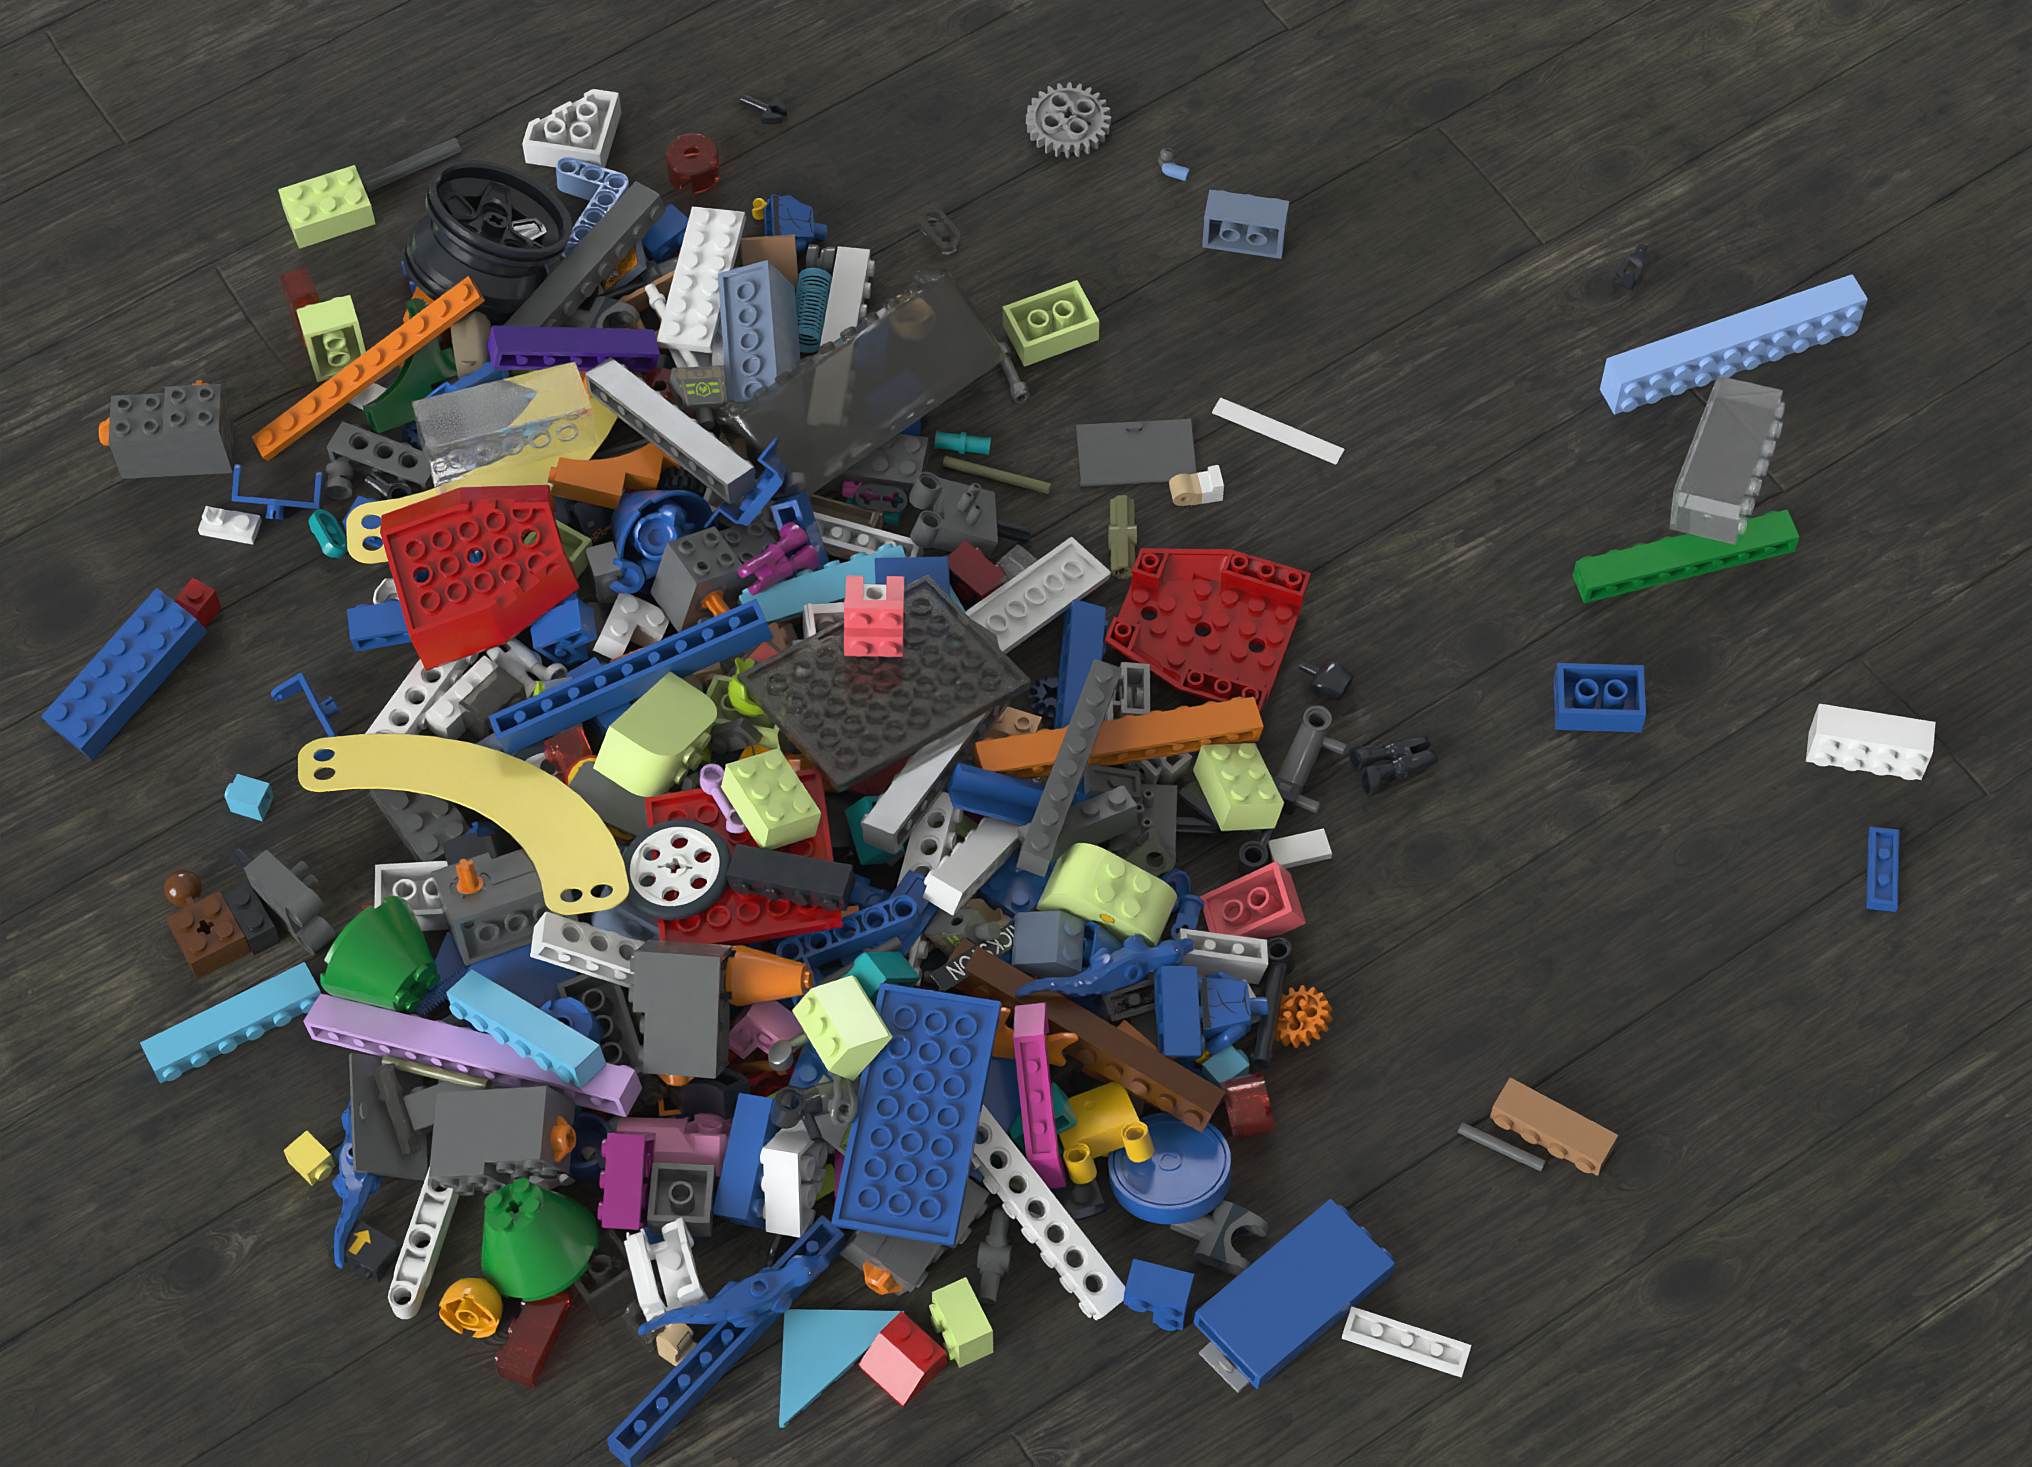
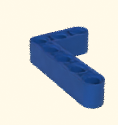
(864, 936)

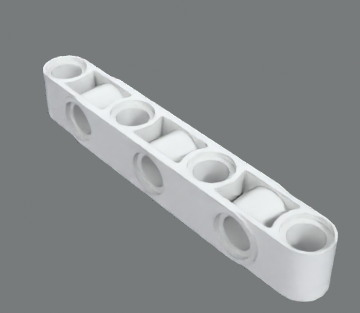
(417, 1264)

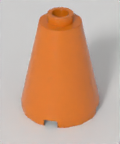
(764, 977)

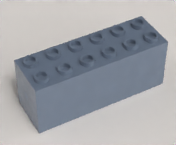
(757, 328)

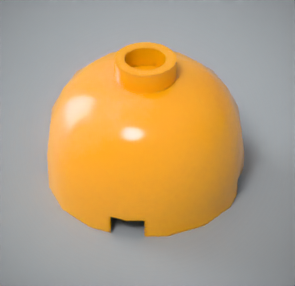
(472, 1306)

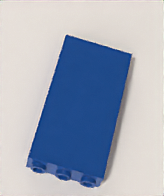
(1294, 1293)

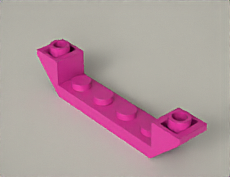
(1036, 1093)

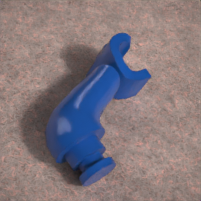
(642, 570)

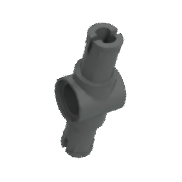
(994, 1257)

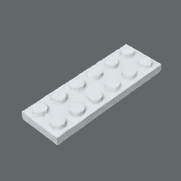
(693, 299)
(1039, 594)

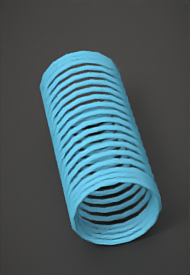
(813, 289)

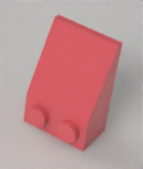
(1255, 905)

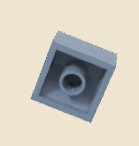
(1048, 943)

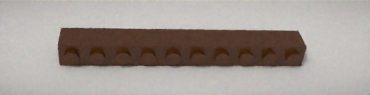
(1099, 1042)

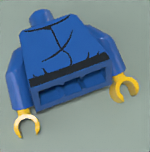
(788, 216)
(1226, 1011)

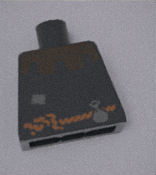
(589, 519)

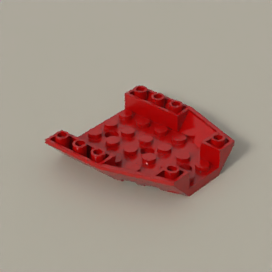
(1216, 589)
(484, 603)

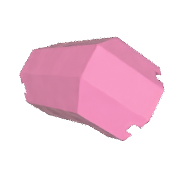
(685, 1142)

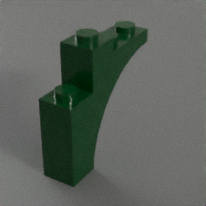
(413, 382)

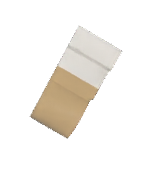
(1197, 487)

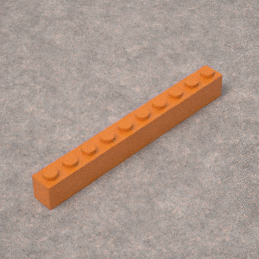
(1127, 738)

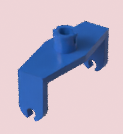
(274, 504)
(322, 709)

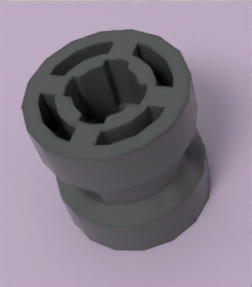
(821, 257)
(338, 483)

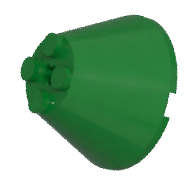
(382, 959)
(535, 1240)

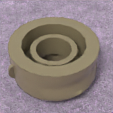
(470, 342)

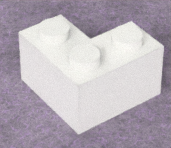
(632, 621)

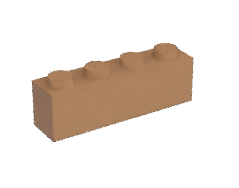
(1553, 1127)

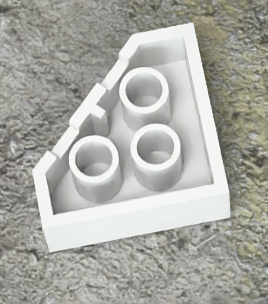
(575, 131)
(792, 1179)

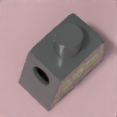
(699, 392)
(948, 929)

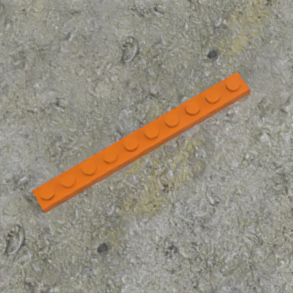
(368, 368)

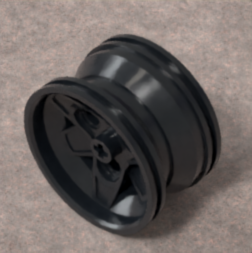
(487, 227)

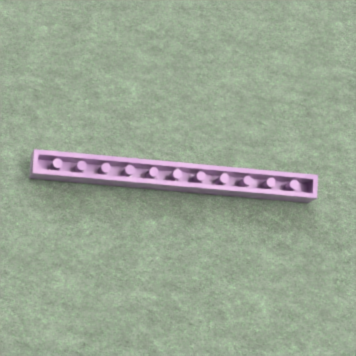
(461, 1050)

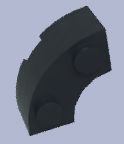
(471, 845)
(710, 1094)

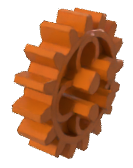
(1312, 1004)

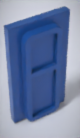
(912, 886)

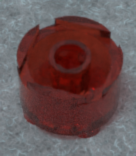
(1248, 1105)

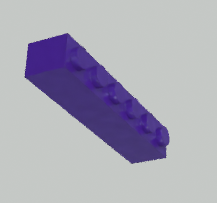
(553, 346)

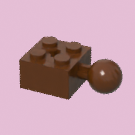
(204, 927)

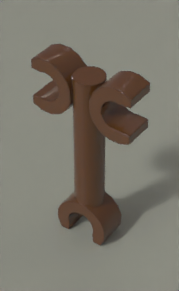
(753, 1064)

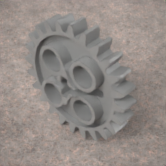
(1068, 120)

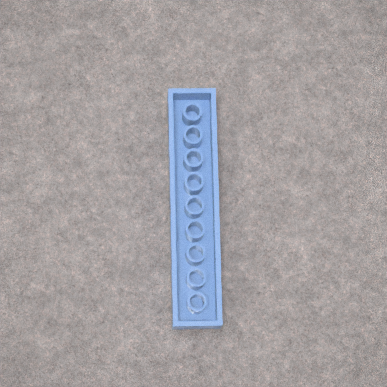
(1733, 344)

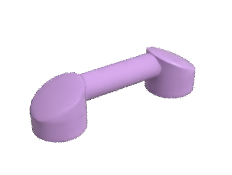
(711, 781)

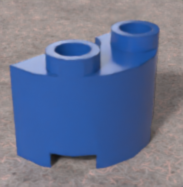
(576, 1016)

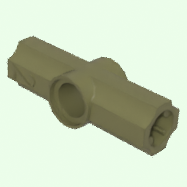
(1122, 536)

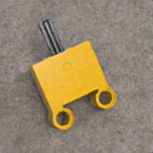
(1104, 1125)

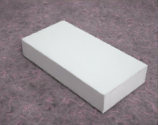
(1300, 849)

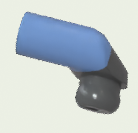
(1169, 165)

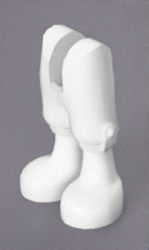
(522, 660)

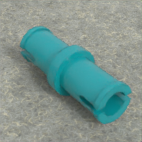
(962, 443)

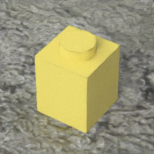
(310, 1158)

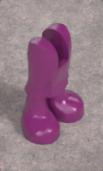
(773, 564)

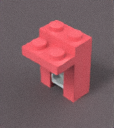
(873, 617)

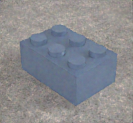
(1245, 223)

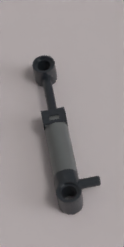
(806, 1105)

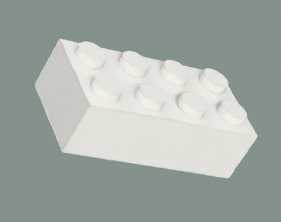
(1870, 742)
(415, 885)

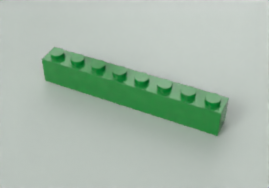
(1682, 558)

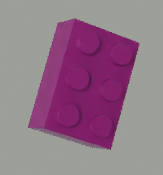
(626, 1179)

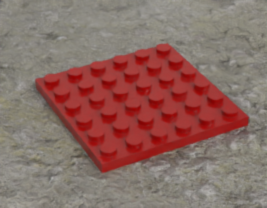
(739, 917)

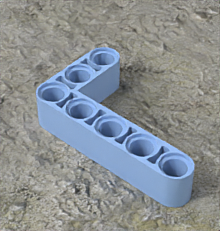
(591, 183)

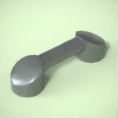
(793, 483)
(780, 1053)

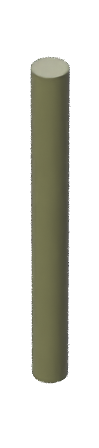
(997, 475)
(438, 1072)

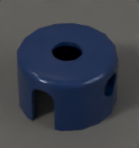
(589, 1132)

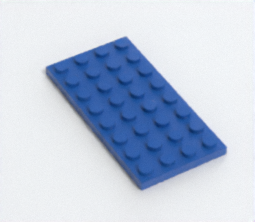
(918, 1116)

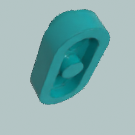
(328, 533)

